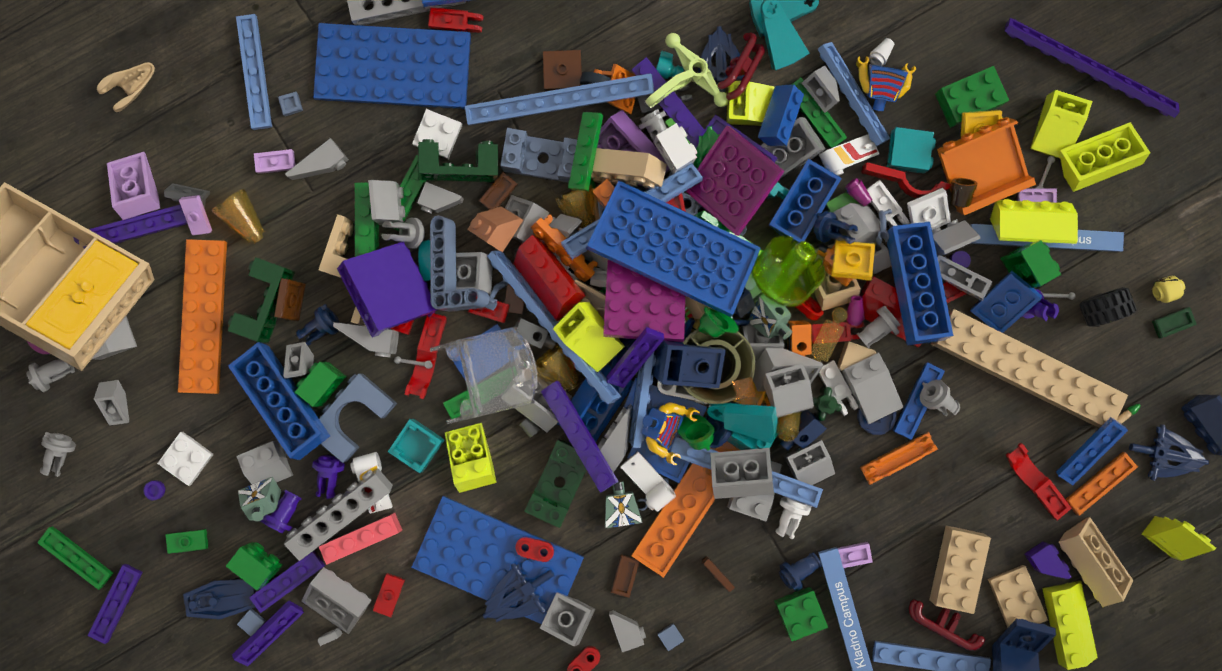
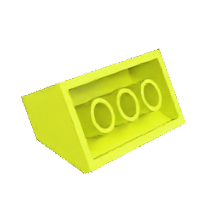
(1102, 156)
(1035, 221)
(1072, 625)

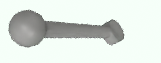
(1050, 159)
(1071, 296)
(428, 364)

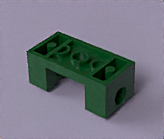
(484, 171)
(261, 328)
(548, 500)

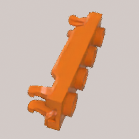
(553, 239)
(898, 458)

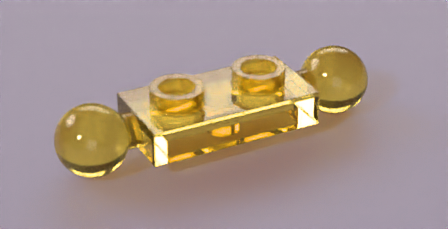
(829, 336)

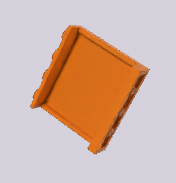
(990, 159)

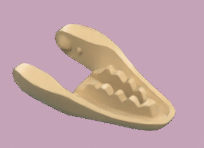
(130, 80)

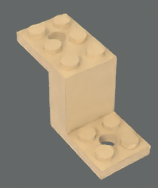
(335, 249)

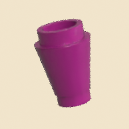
(858, 191)
(855, 311)

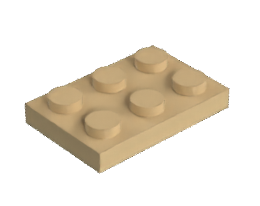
(1017, 596)

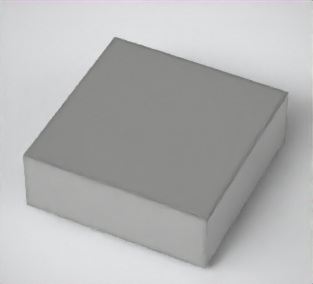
(329, 636)

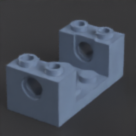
(522, 154)

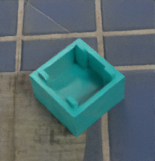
(416, 445)

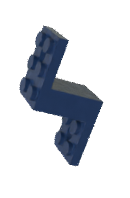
(679, 363)
(1019, 646)

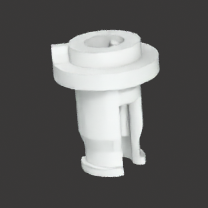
(791, 516)

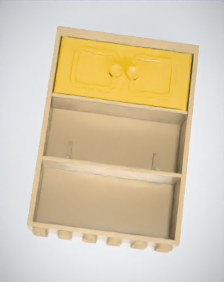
(55, 288)

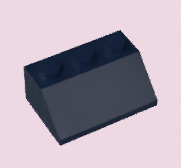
(1206, 416)

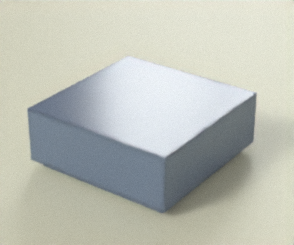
(290, 103)
(251, 622)
(670, 637)

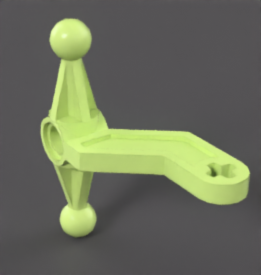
(688, 61)

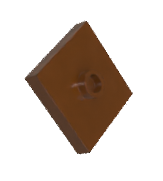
(561, 69)
(289, 300)

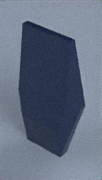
(219, 599)

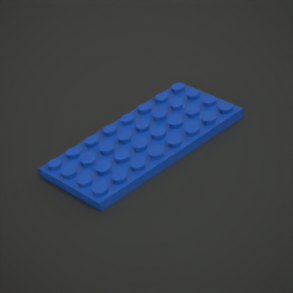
(392, 65)
(674, 248)
(478, 551)

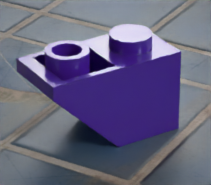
(1046, 561)

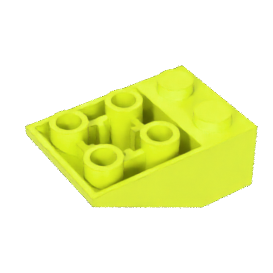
(750, 105)
(1060, 122)
(583, 334)
(470, 458)
(1177, 538)

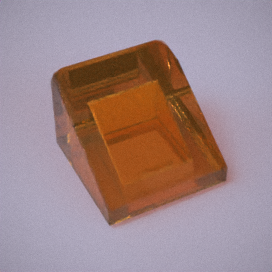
(744, 388)

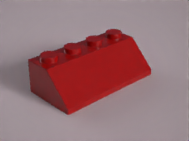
(547, 277)
(879, 294)

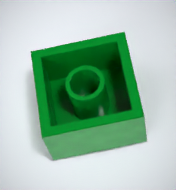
(320, 383)
(254, 565)
(801, 614)

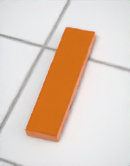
(1101, 483)

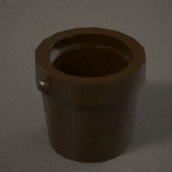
(962, 191)

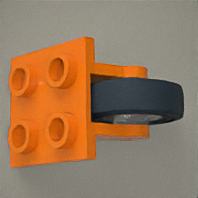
(601, 76)

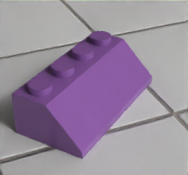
(624, 135)

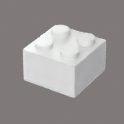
(675, 148)

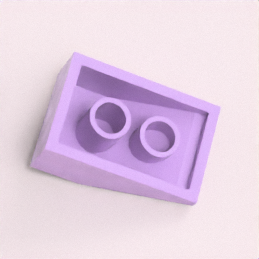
(132, 186)

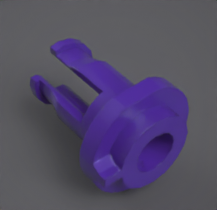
(1042, 309)
(327, 467)
(281, 516)

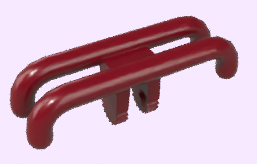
(743, 66)
(915, 612)

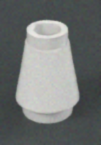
(881, 53)

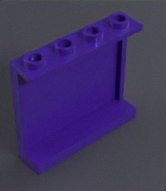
(386, 288)

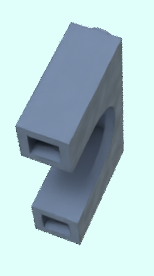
(360, 390)

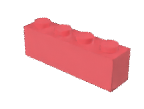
(360, 538)

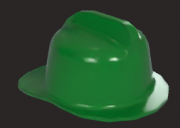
(716, 323)
(697, 433)

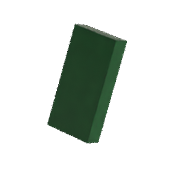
(1174, 322)

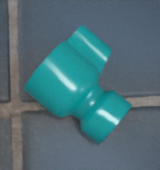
(666, 67)

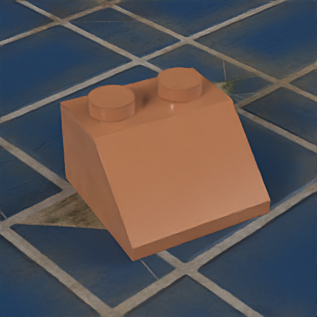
(495, 226)

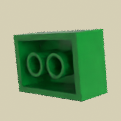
(972, 94)
(1032, 264)

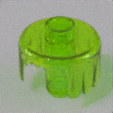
(788, 271)

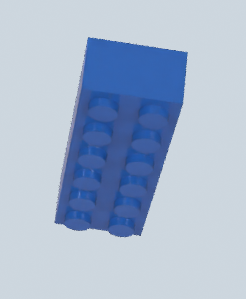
(919, 283)
(275, 399)

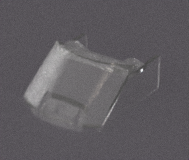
(496, 370)

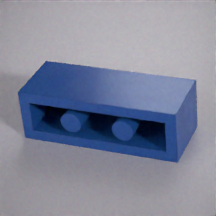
(781, 115)

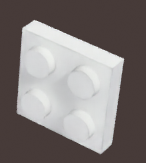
(439, 129)
(931, 209)
(185, 458)

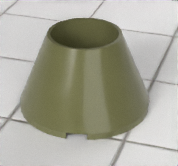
(741, 360)

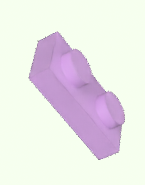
(274, 161)
(855, 554)

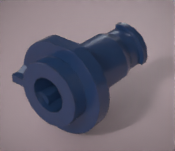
(827, 228)
(323, 322)
(797, 572)

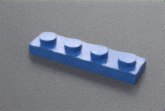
(914, 409)
(1091, 451)

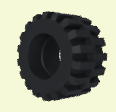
(1108, 307)

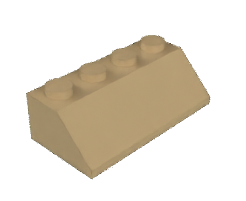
(1096, 562)

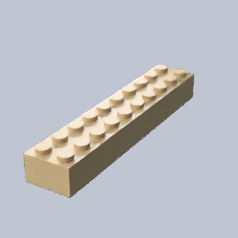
(1031, 370)

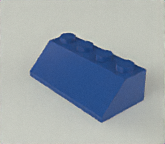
(804, 200)
(592, 409)

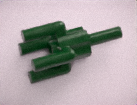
(825, 403)

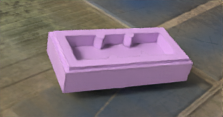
(1037, 195)
(195, 215)

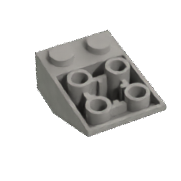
(617, 439)

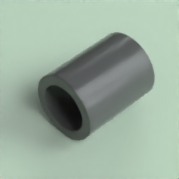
(529, 427)

